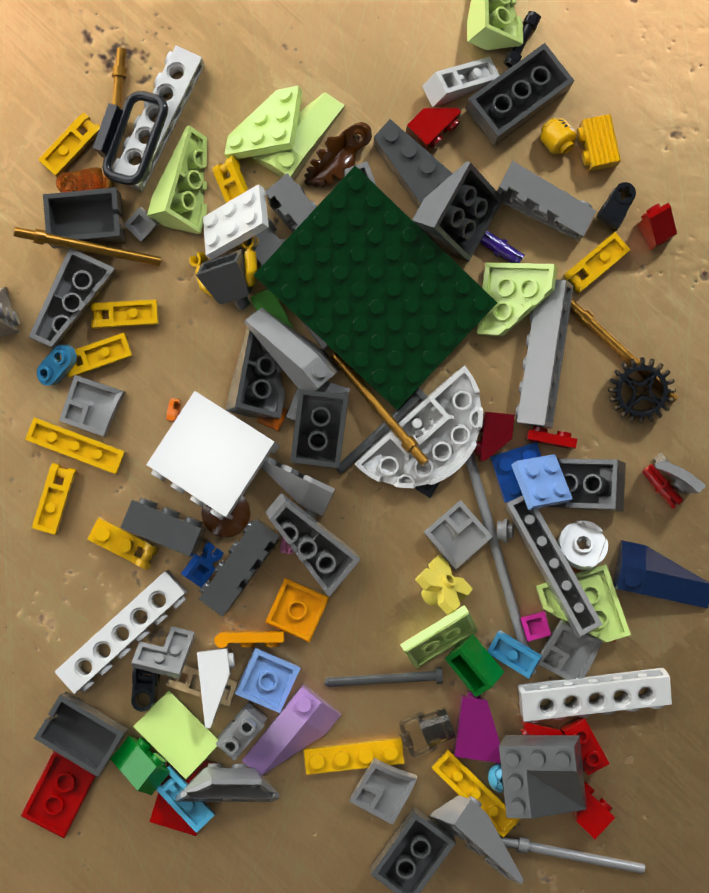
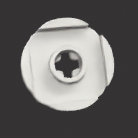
(595, 540)

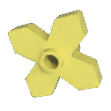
(441, 586)

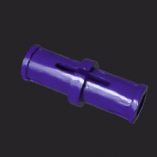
(501, 248)

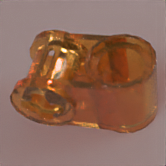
(81, 180)

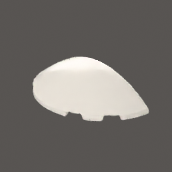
(444, 427)

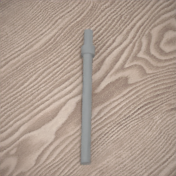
(523, 845)

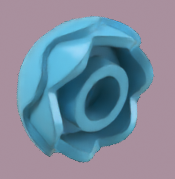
(495, 778)

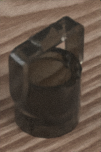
(435, 728)

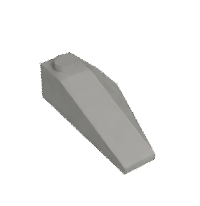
(472, 824)

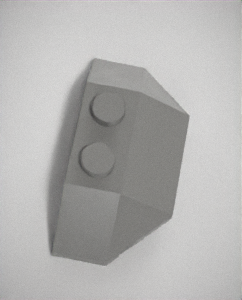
(228, 785)

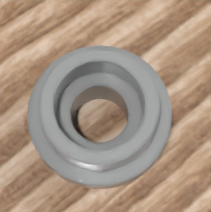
(505, 530)

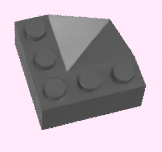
(459, 211)
(542, 775)

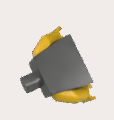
(228, 276)

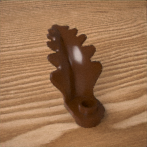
(338, 155)

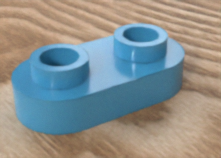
(53, 369)

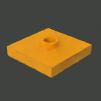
(297, 609)

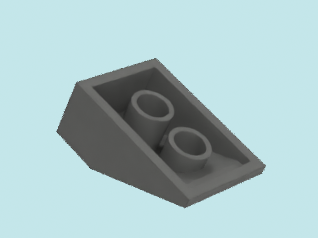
(319, 428)
(594, 484)

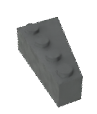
(410, 162)
(240, 567)

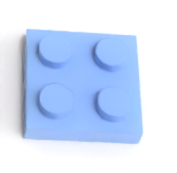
(541, 481)
(267, 680)

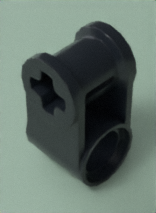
(614, 208)
(144, 684)

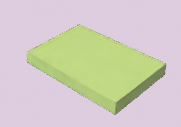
(439, 637)
(177, 734)

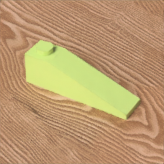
(494, 24)
(312, 127)
(180, 192)

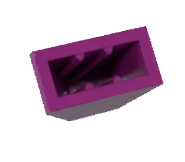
(476, 730)

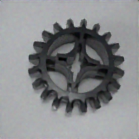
(634, 399)

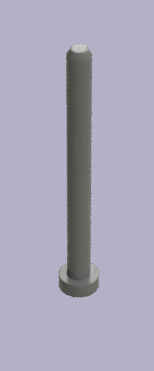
(380, 431)
(386, 678)

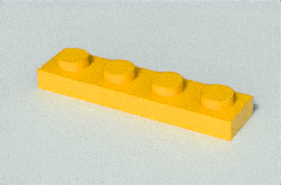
(75, 445)
(352, 755)
(467, 784)

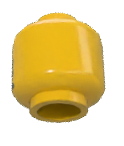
(558, 136)

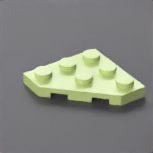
(269, 127)
(517, 292)
(603, 597)

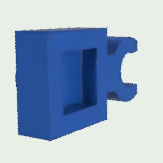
(201, 568)

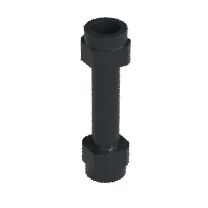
(530, 23)

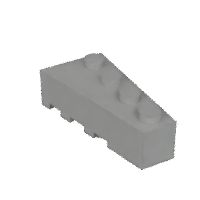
(289, 202)
(545, 202)
(71, 294)
(315, 545)

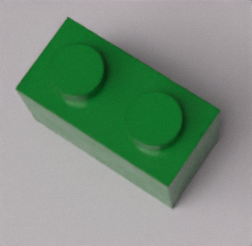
(474, 665)
(140, 765)

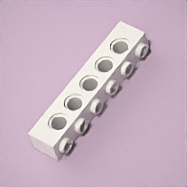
(176, 61)
(71, 670)
(606, 685)

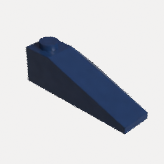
(654, 575)

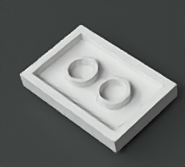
(235, 222)

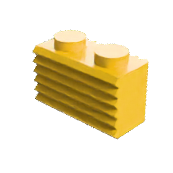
(599, 143)

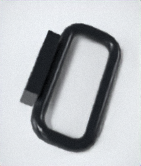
(113, 128)

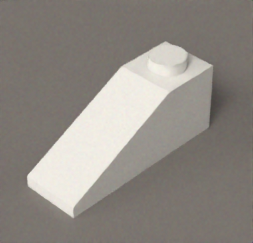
(459, 81)
(214, 675)

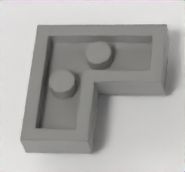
(167, 659)

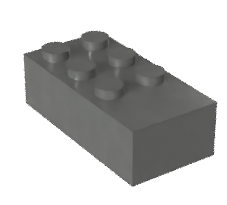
(519, 94)

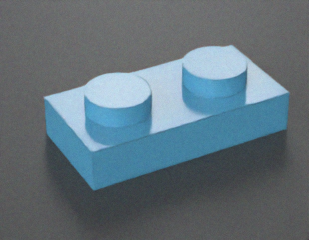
(514, 654)

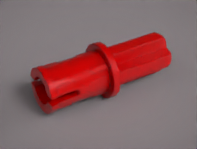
(662, 486)

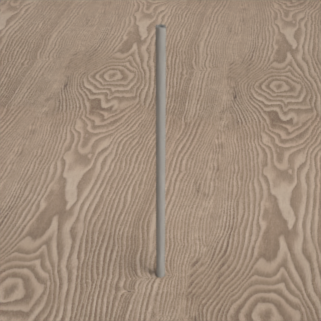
(496, 551)

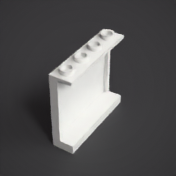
(210, 455)

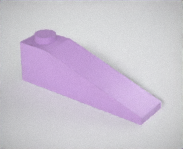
(295, 727)

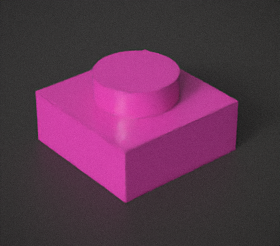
(536, 626)

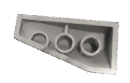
(297, 356)
(302, 488)

